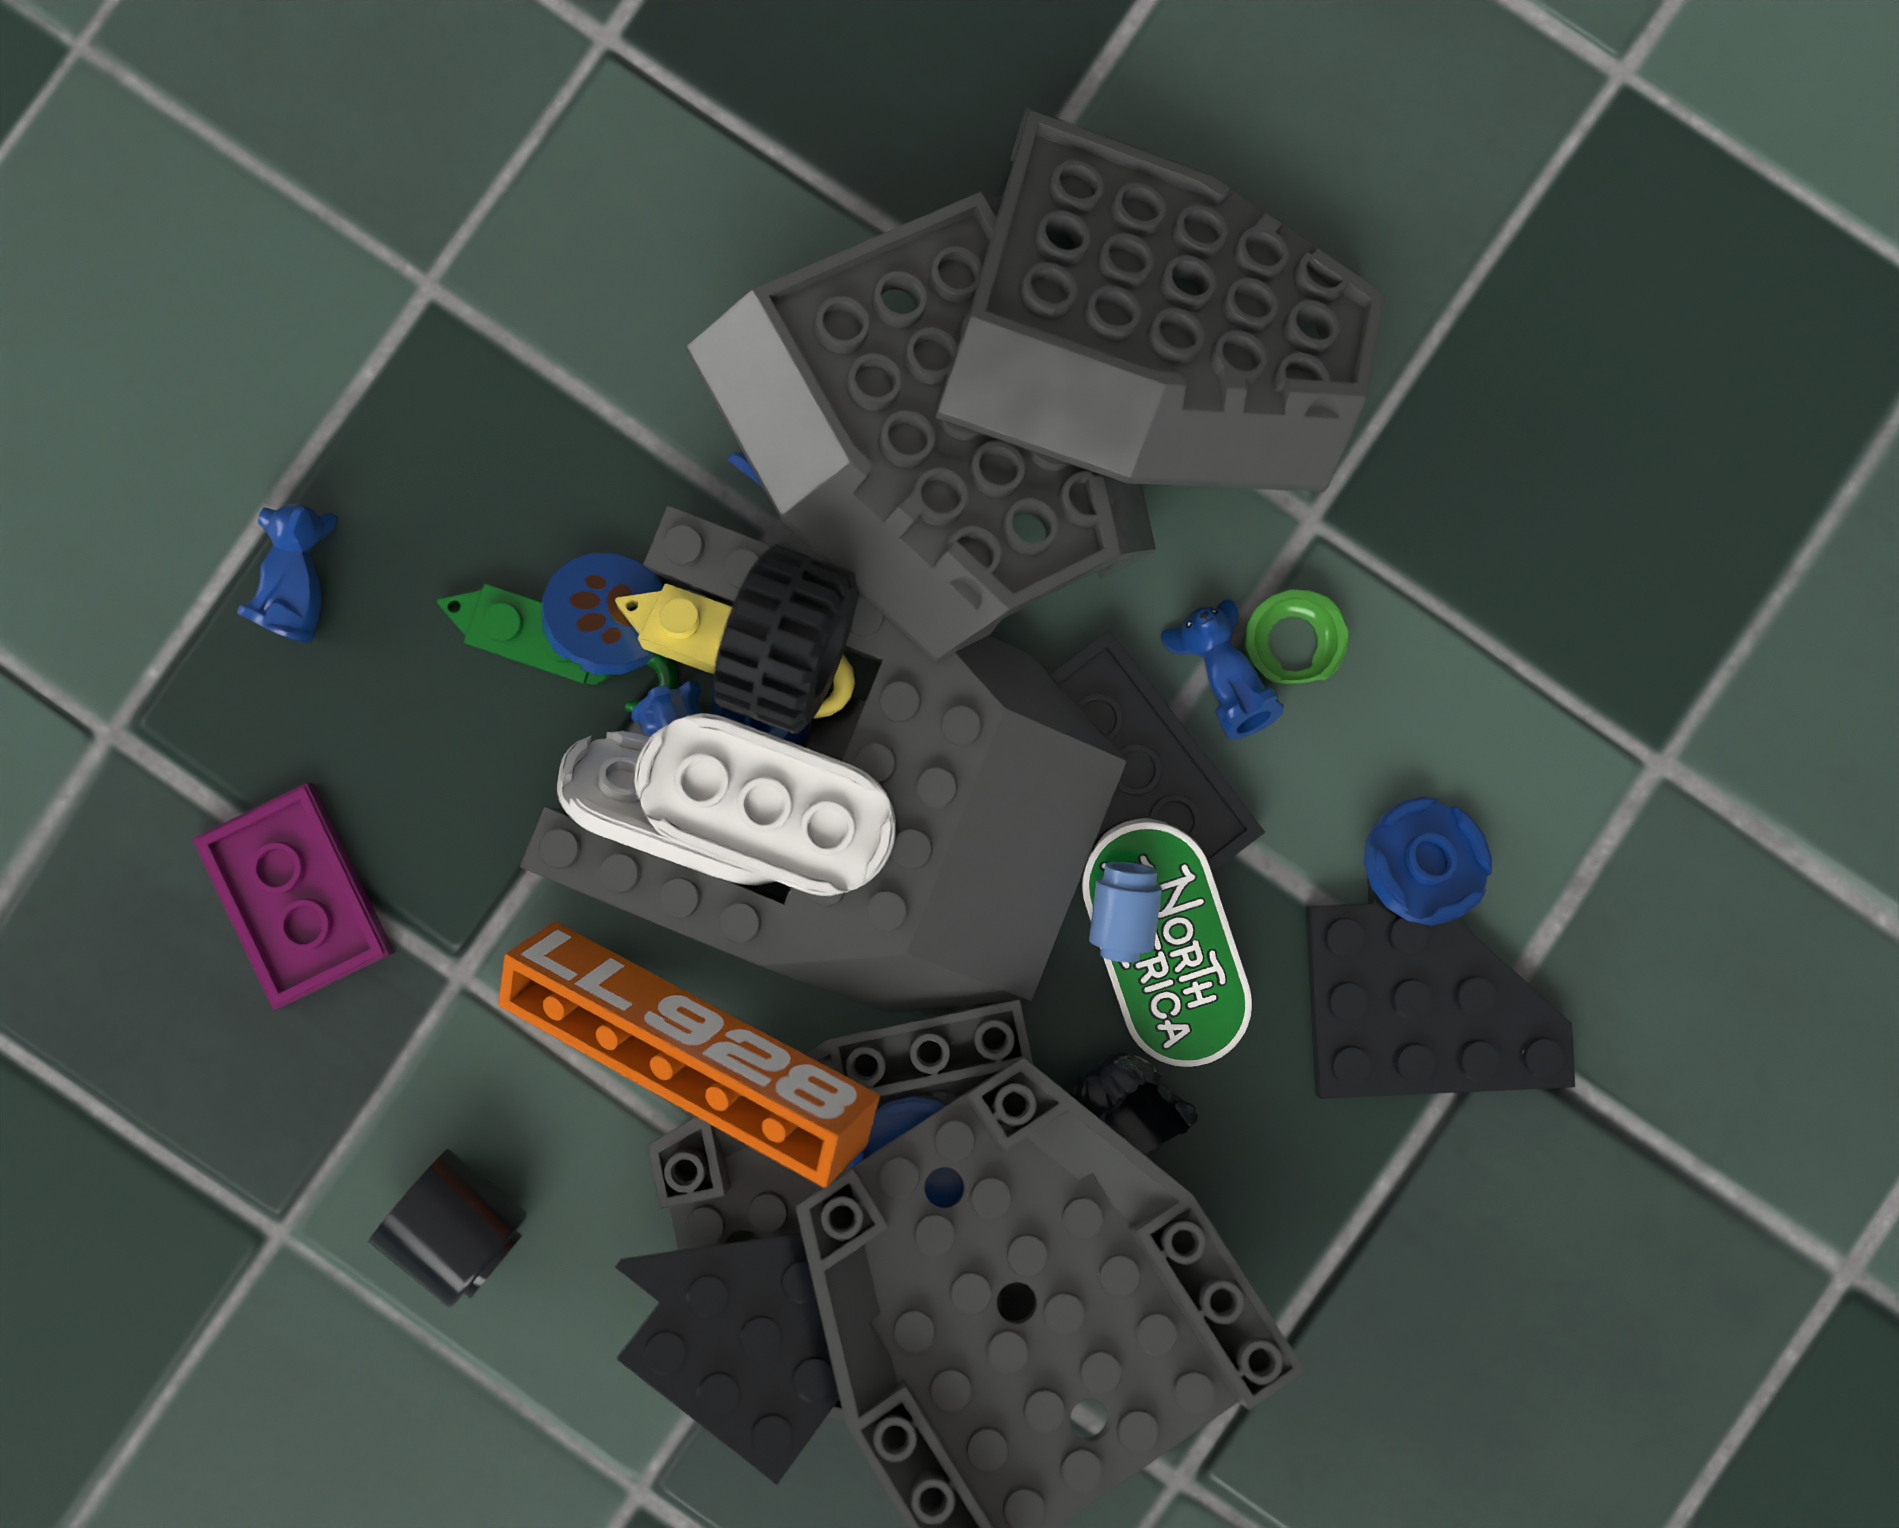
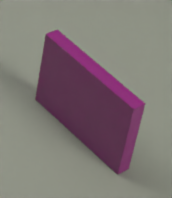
(293, 895)

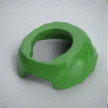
(1320, 614)

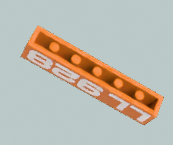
(689, 1052)

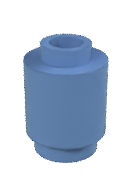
(1125, 911)

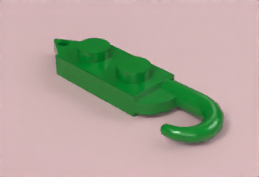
(513, 629)

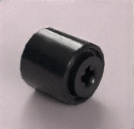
(450, 1229)

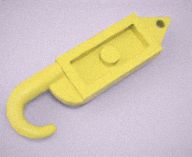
(690, 632)

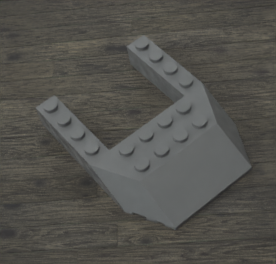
(990, 800)

